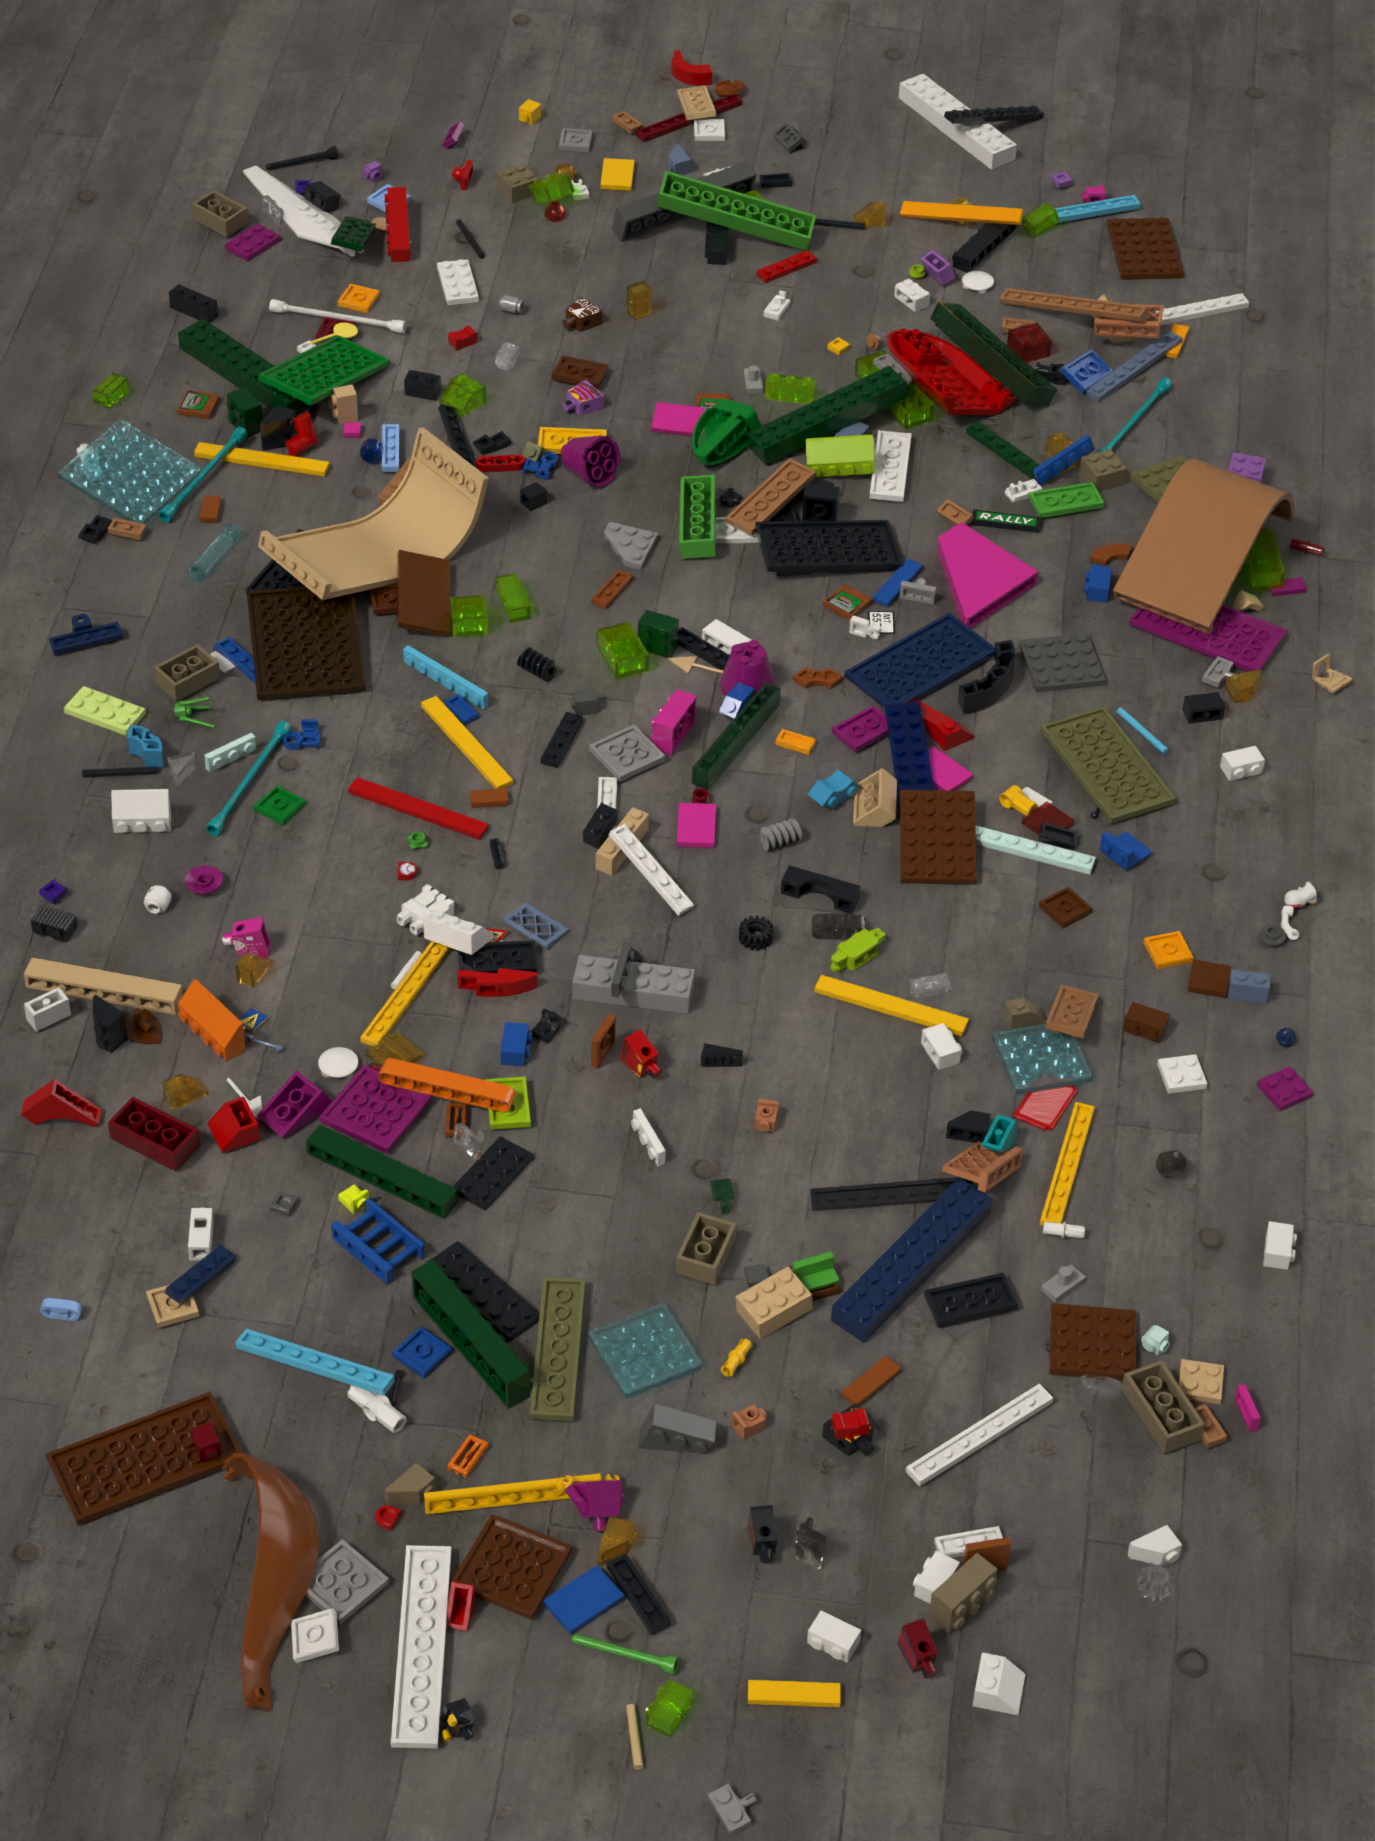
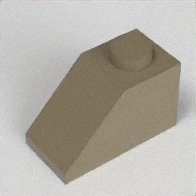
(1023, 1013)
(410, 1487)

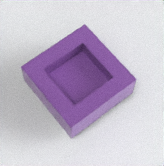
(1061, 180)

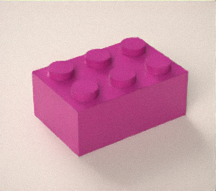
(674, 721)

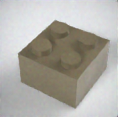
(515, 182)
(1103, 470)

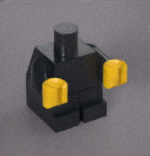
(458, 1719)

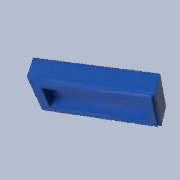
(461, 709)

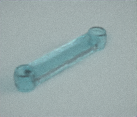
(214, 553)

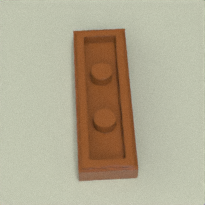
(612, 589)
(871, 1381)

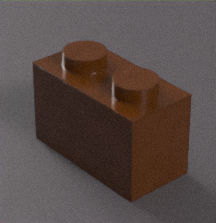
(1146, 1022)

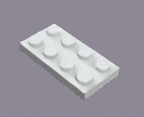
(457, 282)

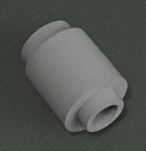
(511, 304)

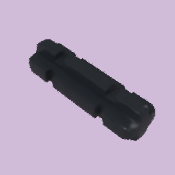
(497, 854)

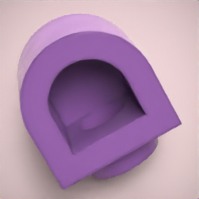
(373, 171)

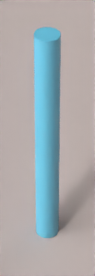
(1143, 731)

